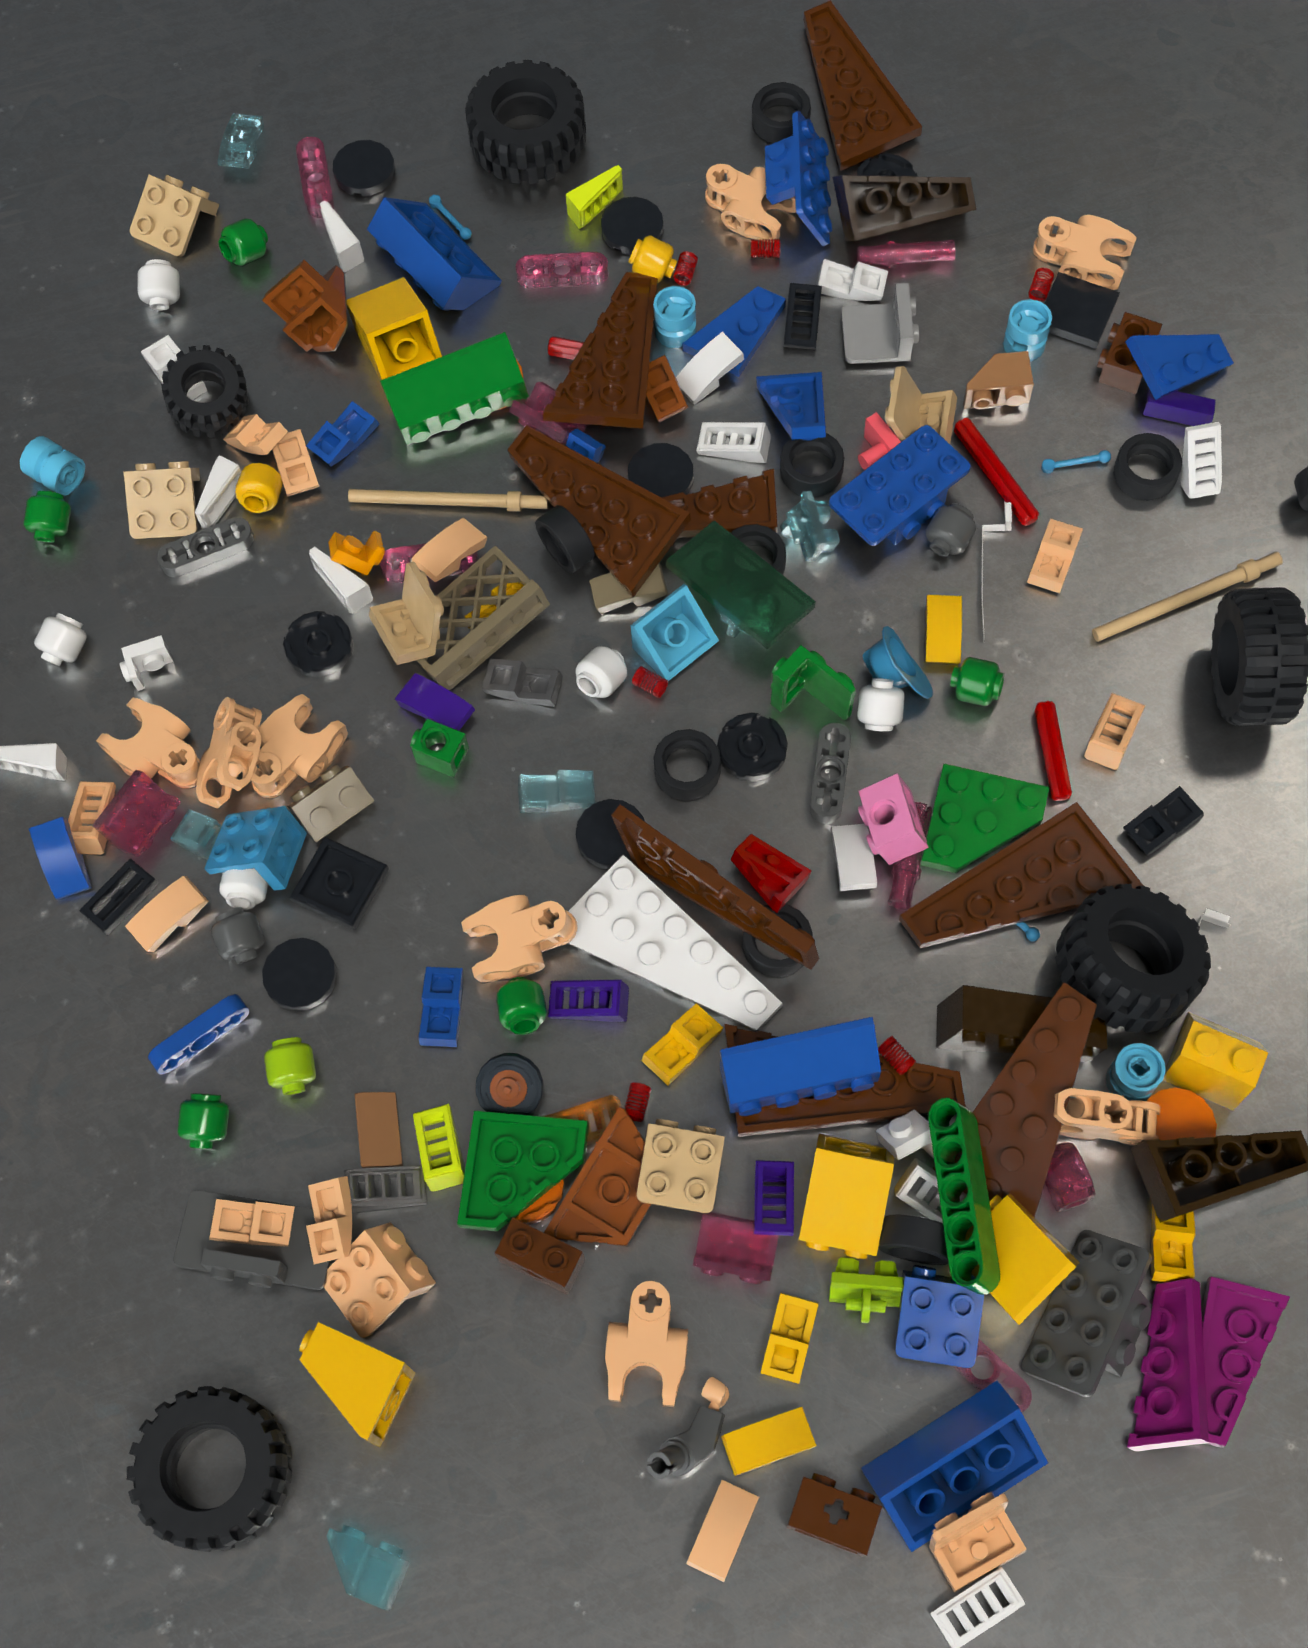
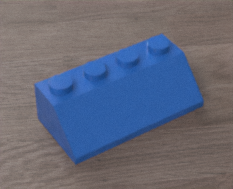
(432, 253)
(800, 1066)
(954, 1461)

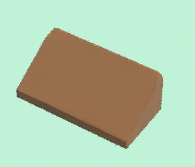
(378, 1129)

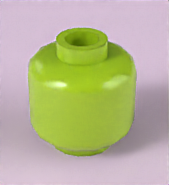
(290, 1065)

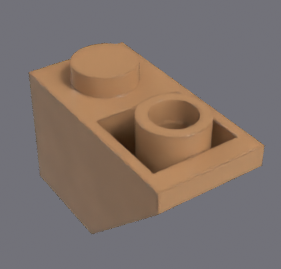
(1000, 382)

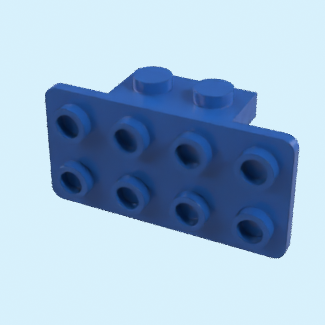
(799, 170)
(901, 488)

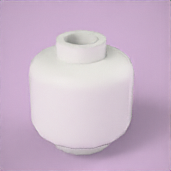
(158, 284)
(60, 639)
(601, 672)
(880, 705)
(243, 888)

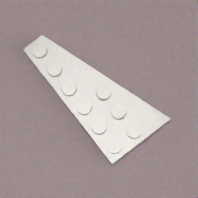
(650, 936)

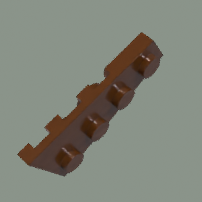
(731, 504)

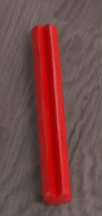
(996, 471)

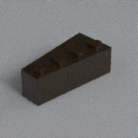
(892, 203)
(998, 1021)
(1205, 1171)

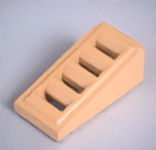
(1105, 749)
(87, 838)

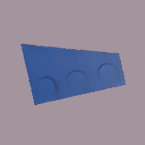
(743, 323)
(1177, 360)
(796, 403)

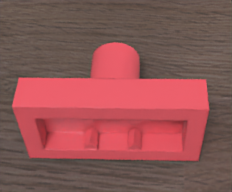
(880, 438)

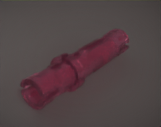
(915, 252)
(907, 869)

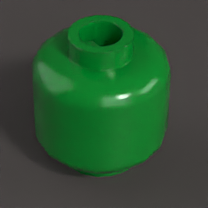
(243, 242)
(47, 516)
(977, 681)
(521, 1005)
(203, 1120)

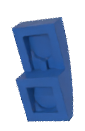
(342, 437)
(59, 858)
(441, 1007)

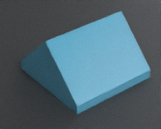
(672, 634)

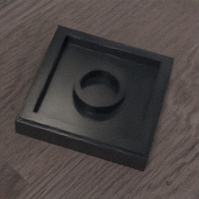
(1080, 309)
(339, 883)

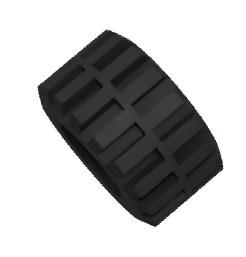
(198, 367)

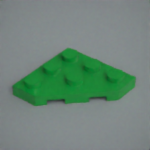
(978, 816)
(515, 1163)

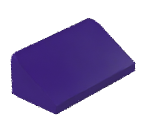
(1181, 408)

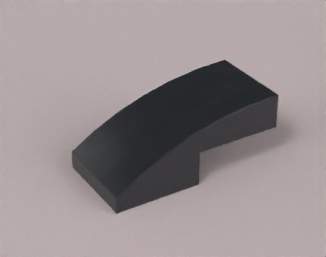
(1163, 821)

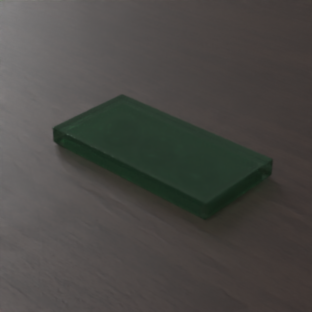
(740, 584)

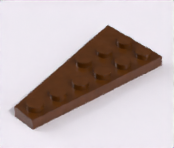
(858, 99)
(612, 366)
(623, 520)
(1027, 880)
(703, 885)
(886, 1100)
(1018, 1108)

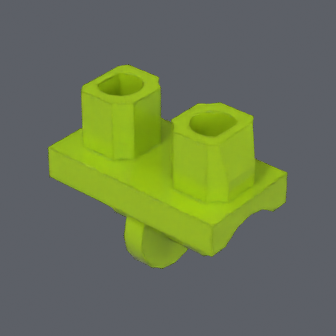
(866, 1291)

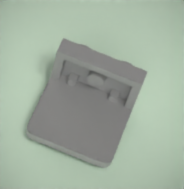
(881, 330)

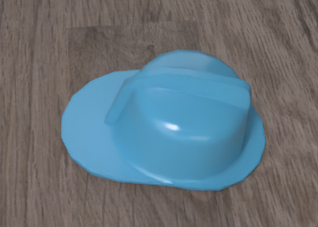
(891, 661)

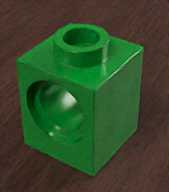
(446, 759)

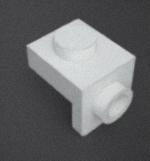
(906, 1135)

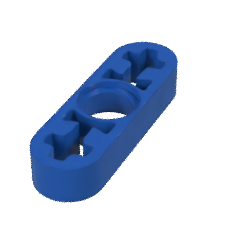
(198, 1034)

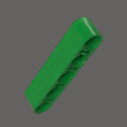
(975, 1208)

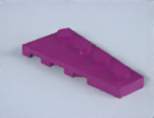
(1236, 1332)
(1174, 1385)

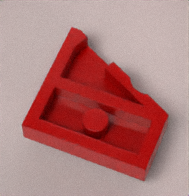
(769, 871)

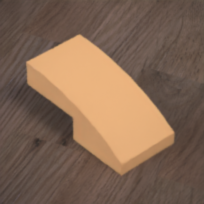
(255, 435)
(295, 464)
(447, 549)
(1055, 555)
(165, 912)
(332, 1211)
(252, 1223)
(722, 1530)

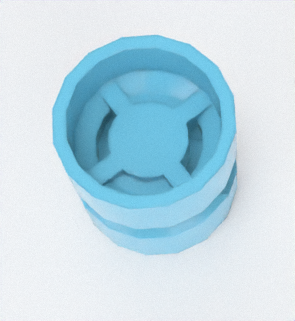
(674, 316)
(1028, 328)
(52, 465)
(1132, 1080)

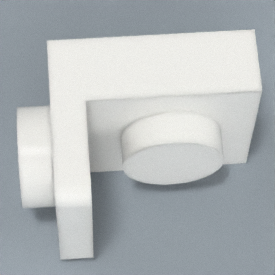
(144, 656)

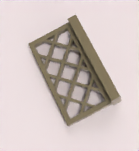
(488, 633)

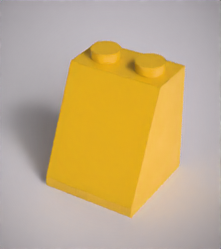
(393, 328)
(1215, 1062)
(847, 1196)
(1028, 1258)
(357, 1379)

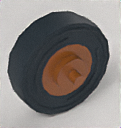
(509, 1085)

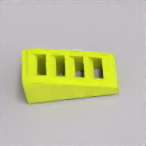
(591, 197)
(446, 1170)

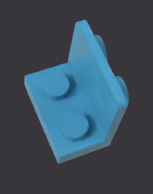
(259, 840)

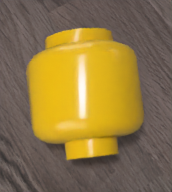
(653, 258)
(258, 487)

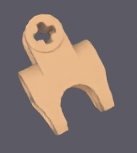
(744, 201)
(1081, 248)
(155, 747)
(231, 751)
(291, 752)
(521, 935)
(1106, 1116)
(646, 1342)

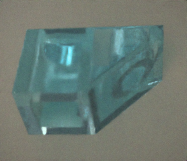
(366, 1570)

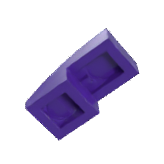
(434, 702)

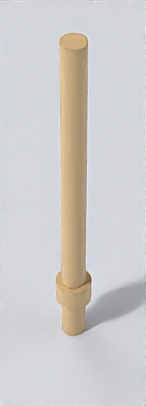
(512, 500)
(1245, 572)

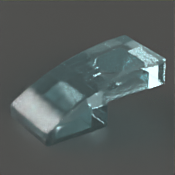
(239, 141)
(556, 792)
(197, 833)

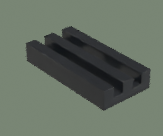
(133, 892)

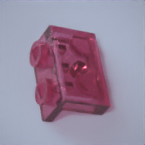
(531, 414)
(136, 814)
(733, 1248)

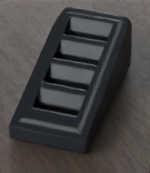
(809, 293)

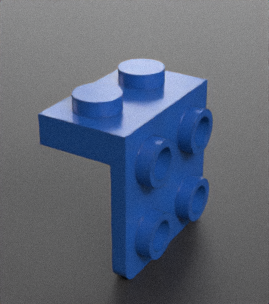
(938, 1319)

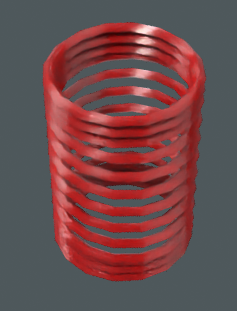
(755, 250)
(686, 265)
(1045, 291)
(660, 686)
(886, 1049)
(640, 1089)

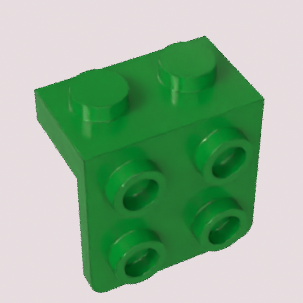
(810, 672)

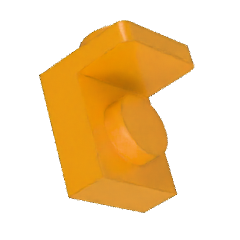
(355, 555)

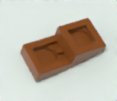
(664, 390)

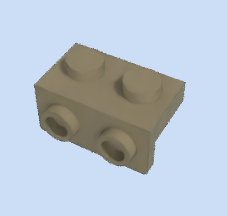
(330, 802)

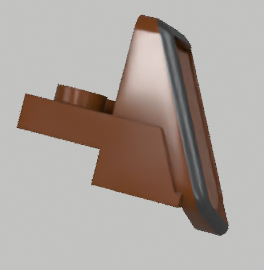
(311, 306)

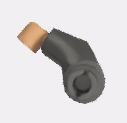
(688, 1449)

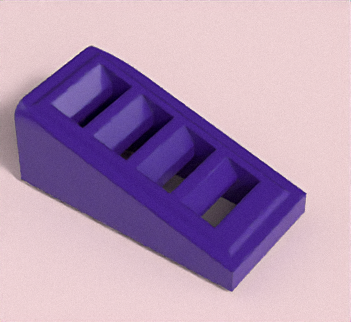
(616, 1013)
(774, 1172)

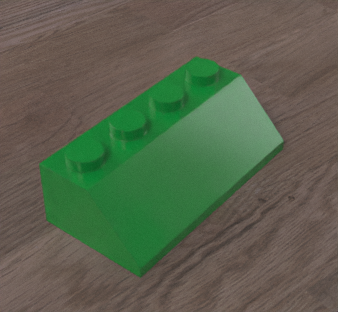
(455, 389)

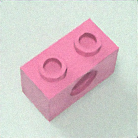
(892, 820)

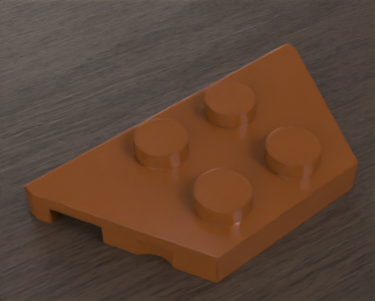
(603, 1196)

